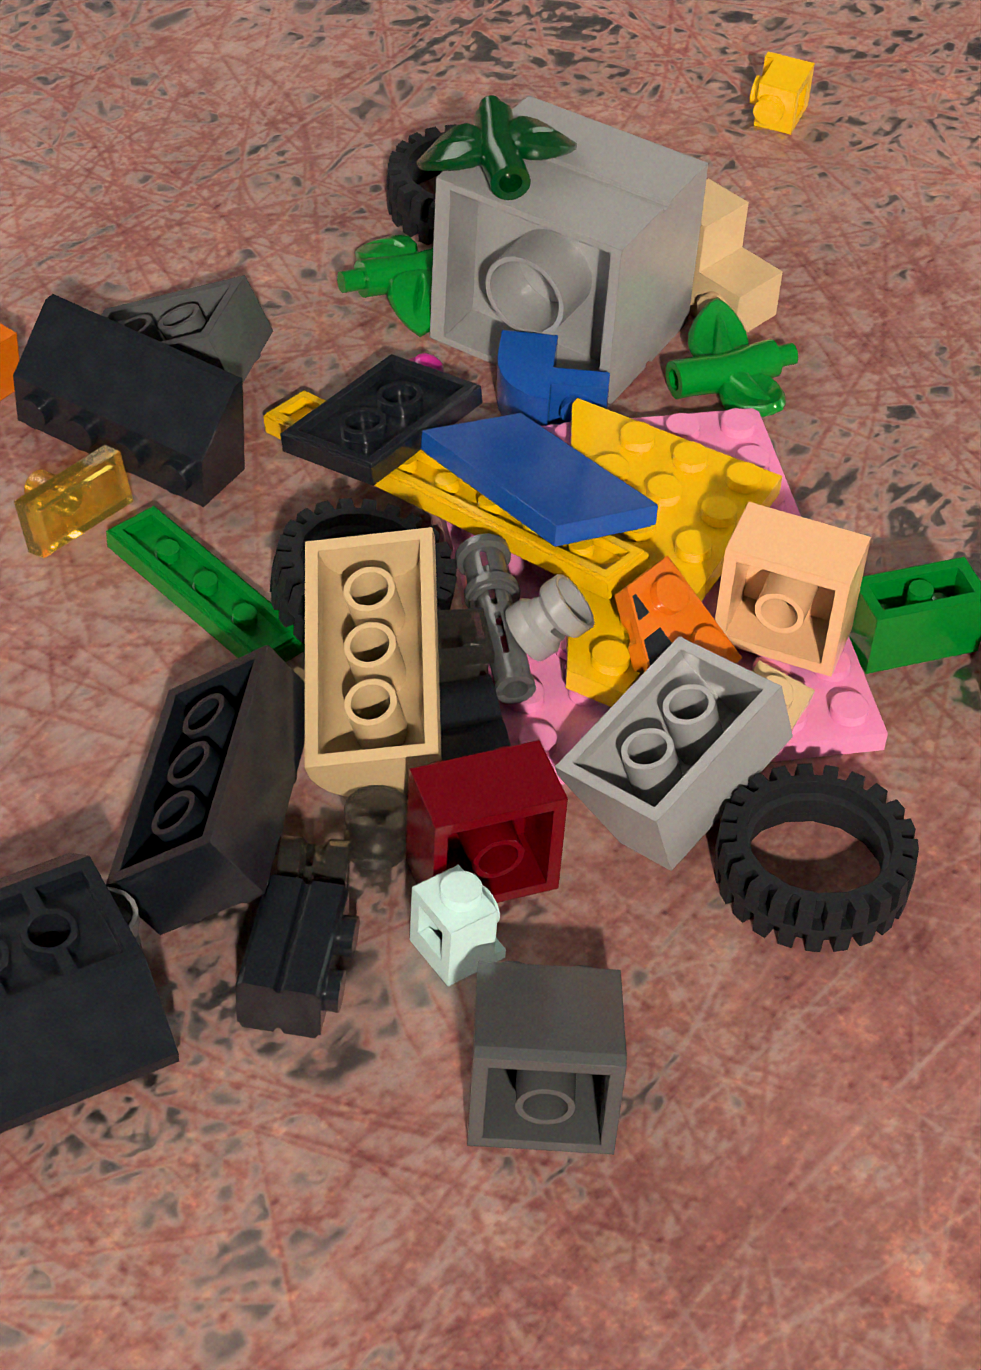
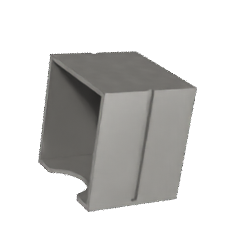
(585, 255)

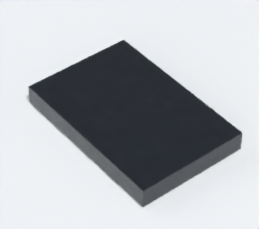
(380, 419)

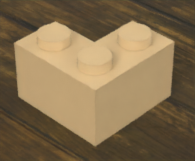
(726, 267)

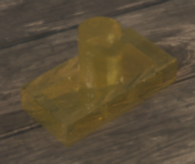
(72, 501)

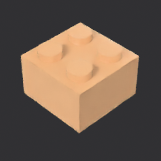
(790, 587)

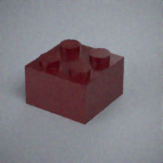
(491, 816)

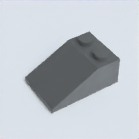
(210, 322)

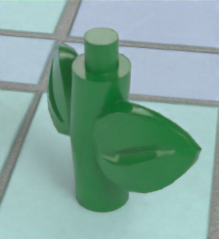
(397, 270)
(729, 365)

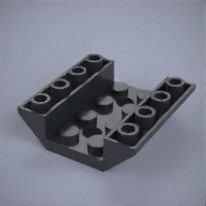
(75, 1011)

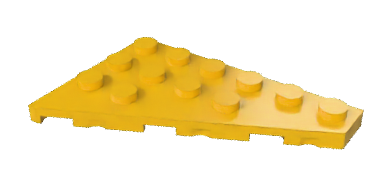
(698, 509)

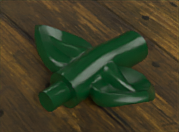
(499, 146)

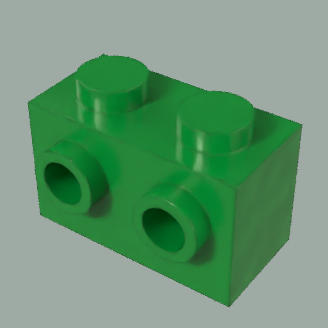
(917, 615)

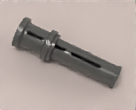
(509, 669)

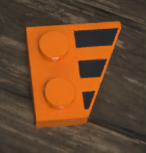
(660, 609)

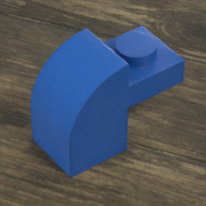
(535, 386)

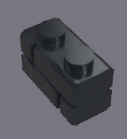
(294, 957)

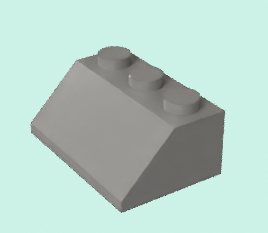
(677, 750)

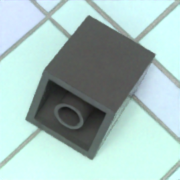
(547, 1058)

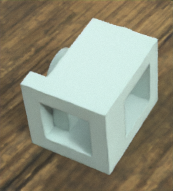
(465, 917)

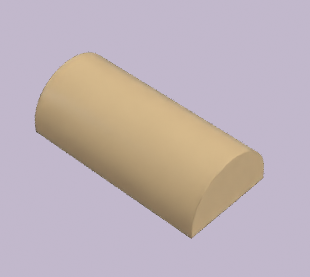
(371, 659)

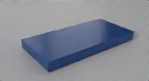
(539, 479)

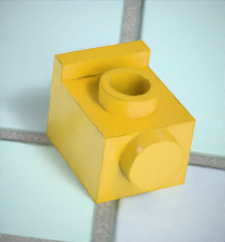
(781, 92)

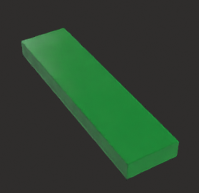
(201, 585)

